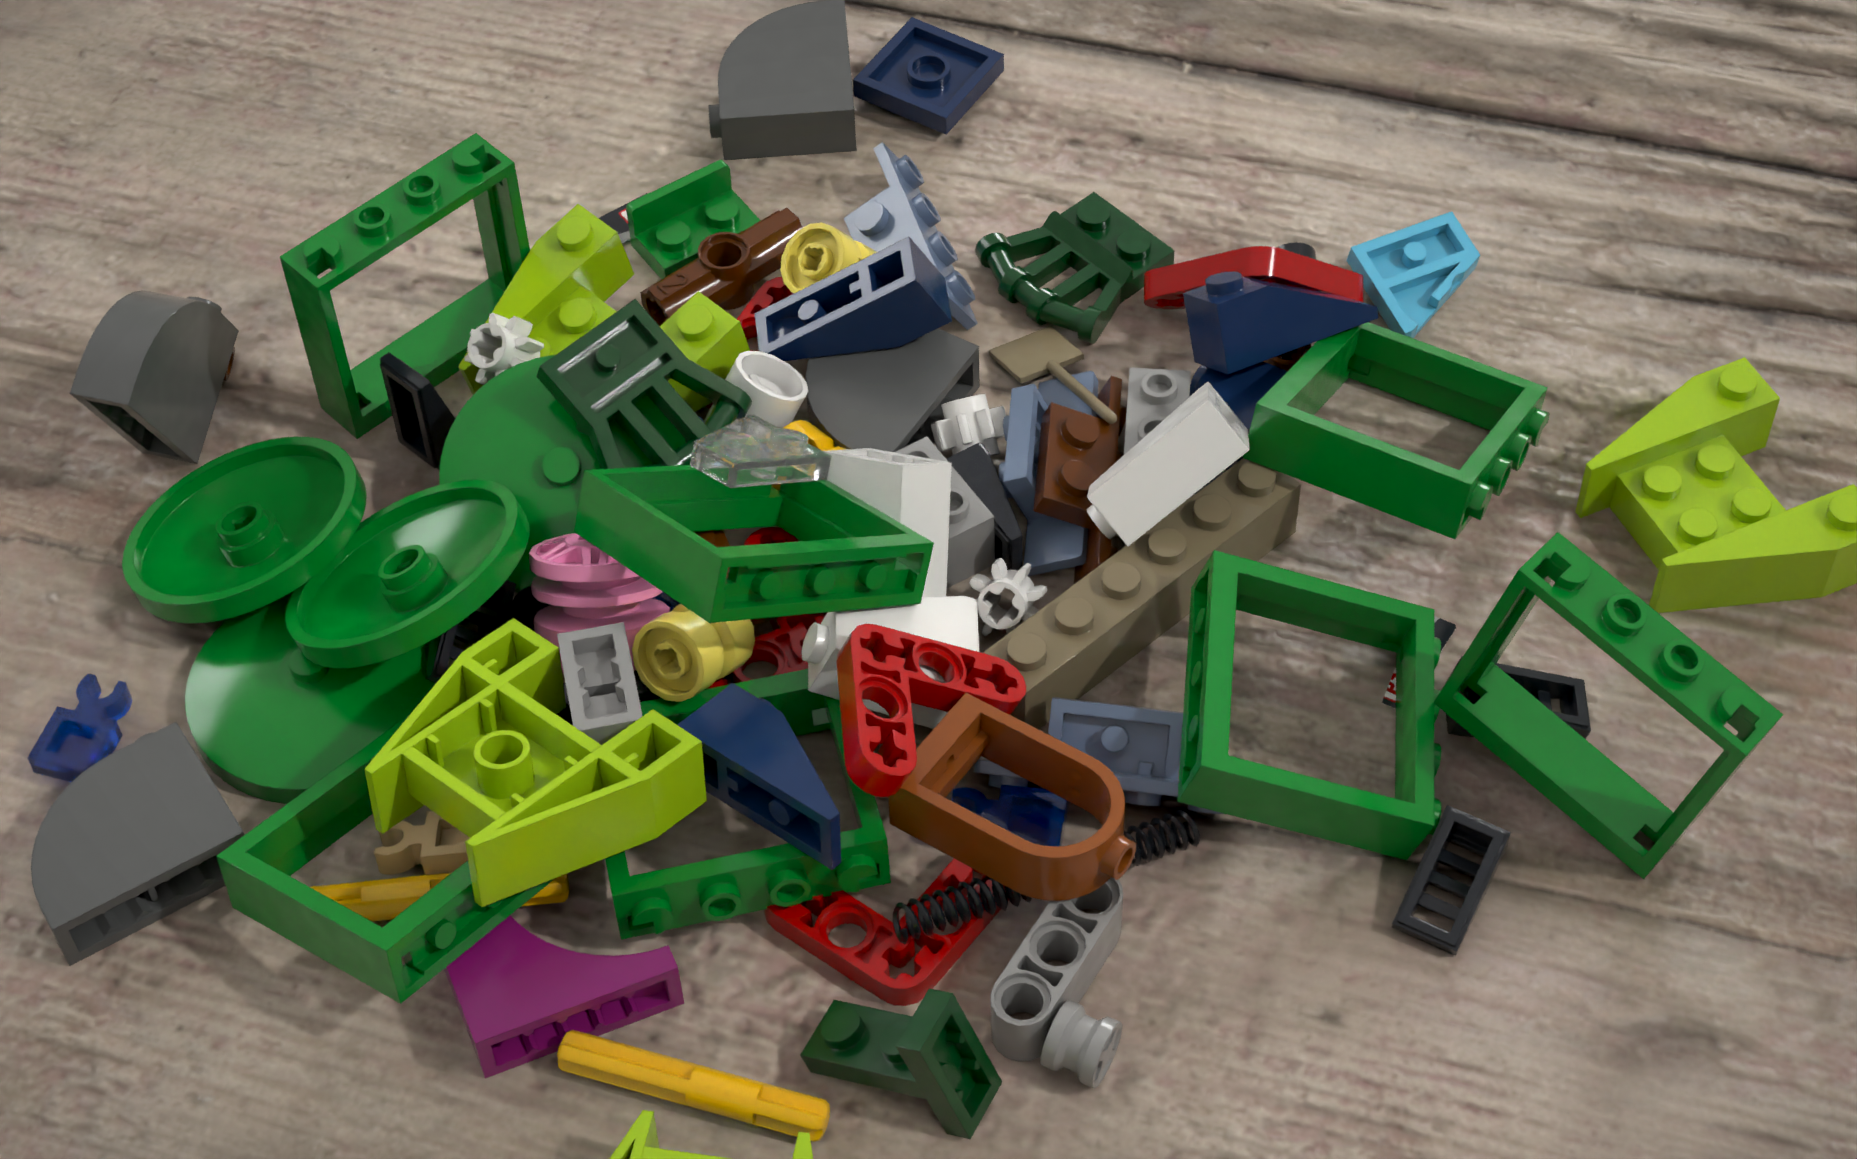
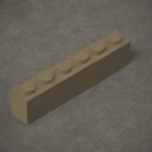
(1145, 587)

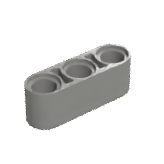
(1042, 989)

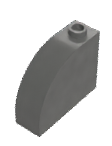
(787, 86)
(157, 371)
(890, 393)
(130, 843)

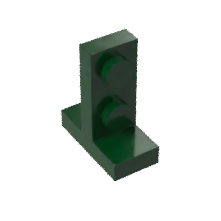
(917, 1055)

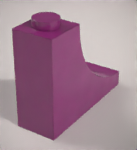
(528, 993)

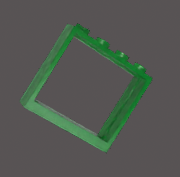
(379, 226)
(1382, 475)
(844, 560)
(1559, 758)
(1283, 797)
(764, 876)
(425, 934)

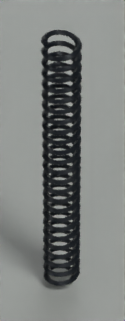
(1014, 897)

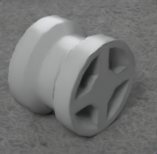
(1081, 1044)

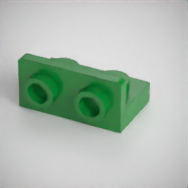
(677, 217)

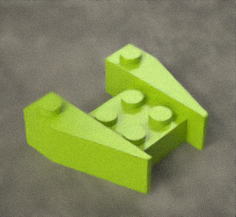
(565, 294)
(1704, 510)
(524, 779)

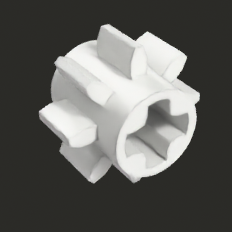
(501, 346)
(969, 423)
(990, 596)

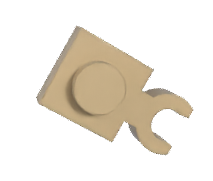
(434, 845)

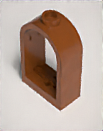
(1028, 868)

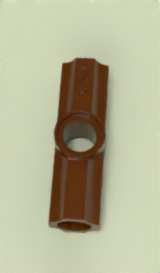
(725, 267)

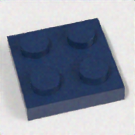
(928, 75)

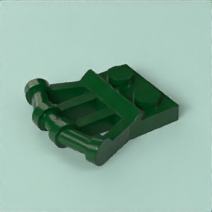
(1095, 241)
(619, 366)

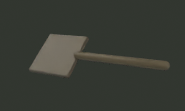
(1047, 353)

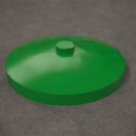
(531, 445)
(244, 529)
(409, 574)
(279, 720)

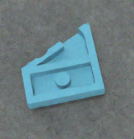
(1414, 270)

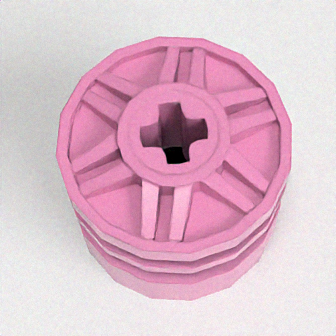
(588, 590)

